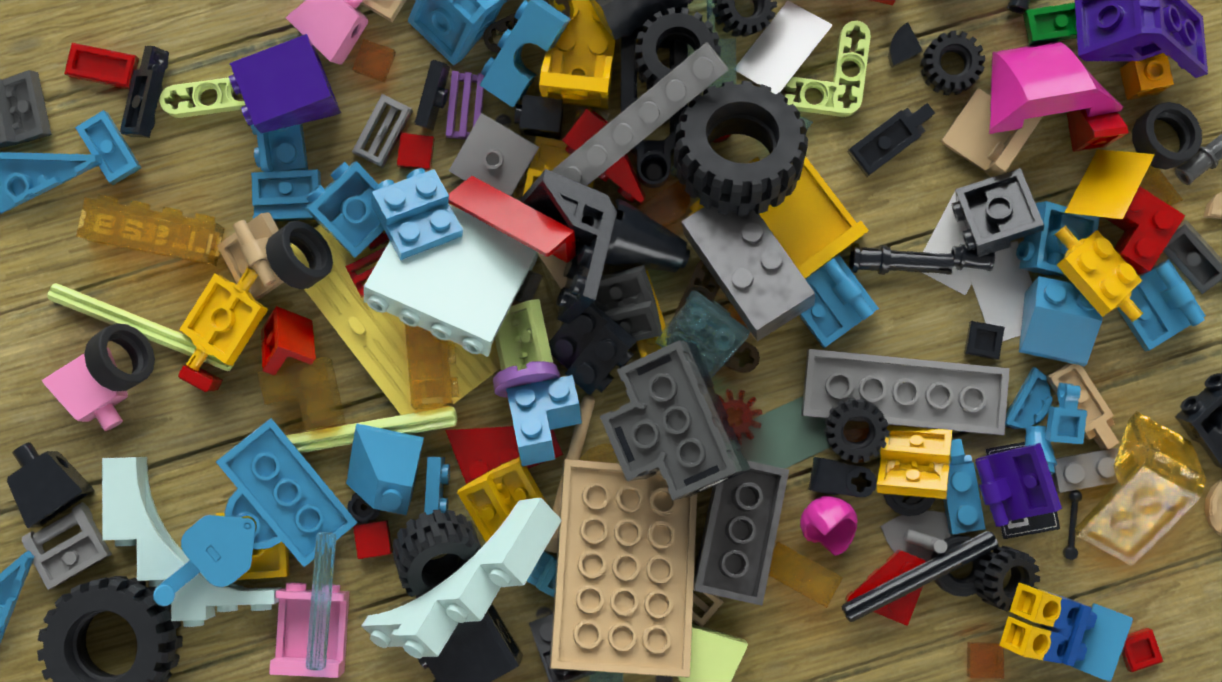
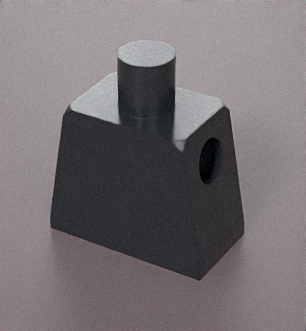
(45, 485)

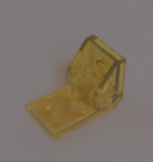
(1154, 489)

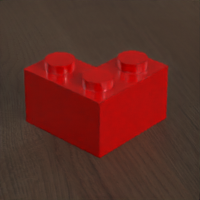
(1146, 229)

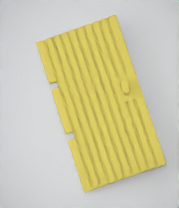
(379, 337)

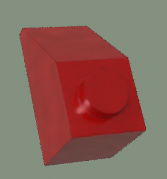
(1094, 131)

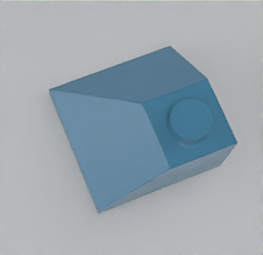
(384, 467)

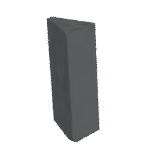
(1194, 257)

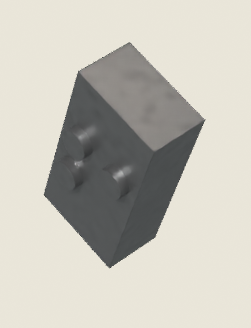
(749, 268)
(741, 534)

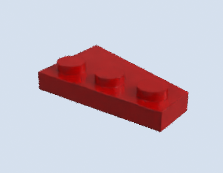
(487, 448)

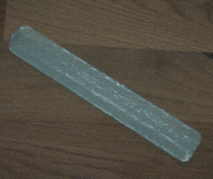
(321, 601)

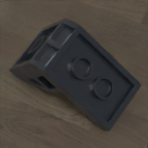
(592, 219)

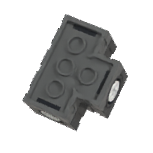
(674, 423)

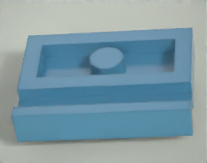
(284, 193)

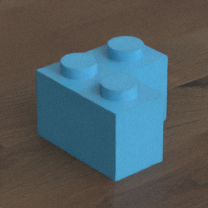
(537, 410)

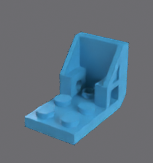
(454, 24)

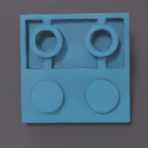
(838, 302)
(1165, 305)

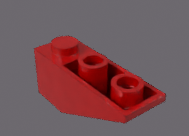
(621, 171)

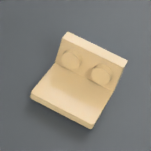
(972, 141)

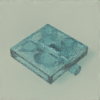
(709, 328)

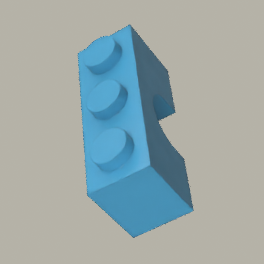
(506, 74)

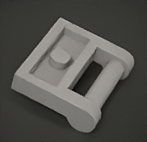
(70, 556)

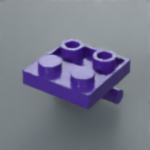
(1017, 484)

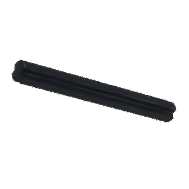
(919, 576)

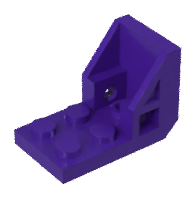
(1141, 30)

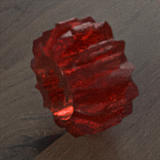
(746, 414)

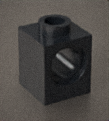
(540, 116)

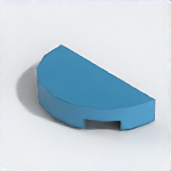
(1031, 402)

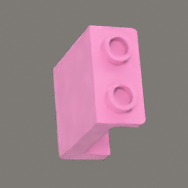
(294, 627)

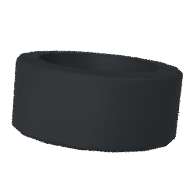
(1183, 123)
(287, 265)
(105, 371)

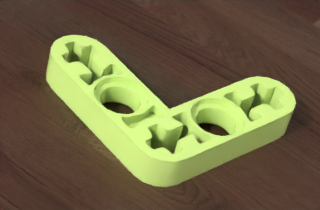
(832, 90)

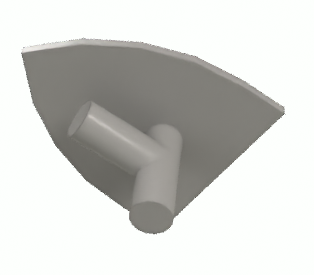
(918, 534)

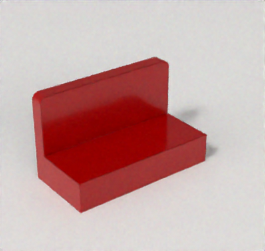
(286, 336)

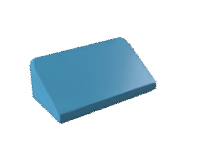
(1104, 642)

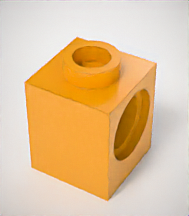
(1146, 77)

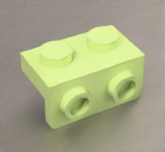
(523, 336)

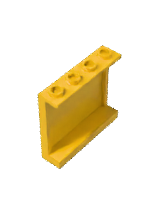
(810, 222)

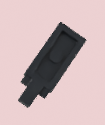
(144, 93)
(890, 139)

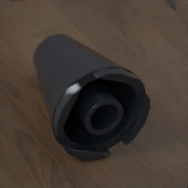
(643, 241)

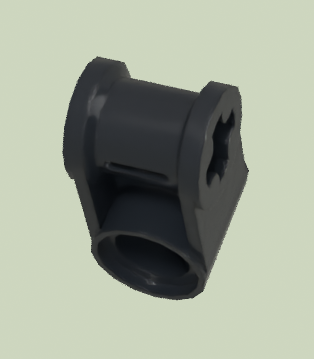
(835, 478)

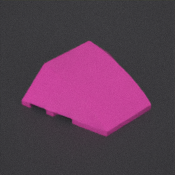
(1042, 83)

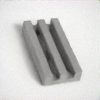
(393, 137)

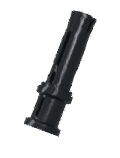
(886, 260)

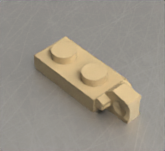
(1098, 413)

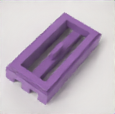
(467, 78)

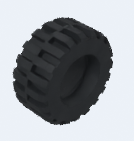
(747, 112)
(65, 636)

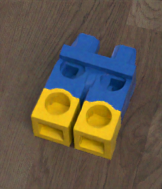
(1060, 631)

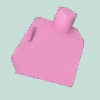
(330, 25)
(84, 395)

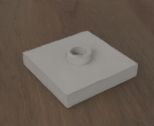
(494, 155)

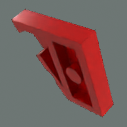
(895, 565)

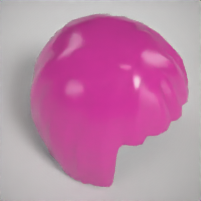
(830, 523)

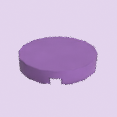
(512, 377)

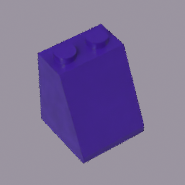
(283, 86)

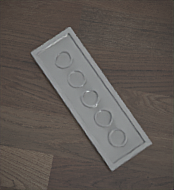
(909, 390)

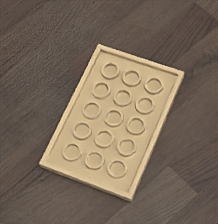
(623, 574)

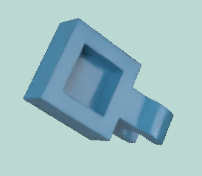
(1066, 422)

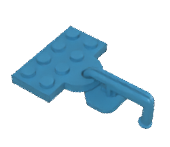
(278, 493)

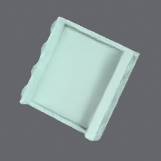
(456, 287)

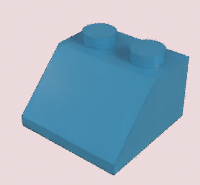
(1058, 322)

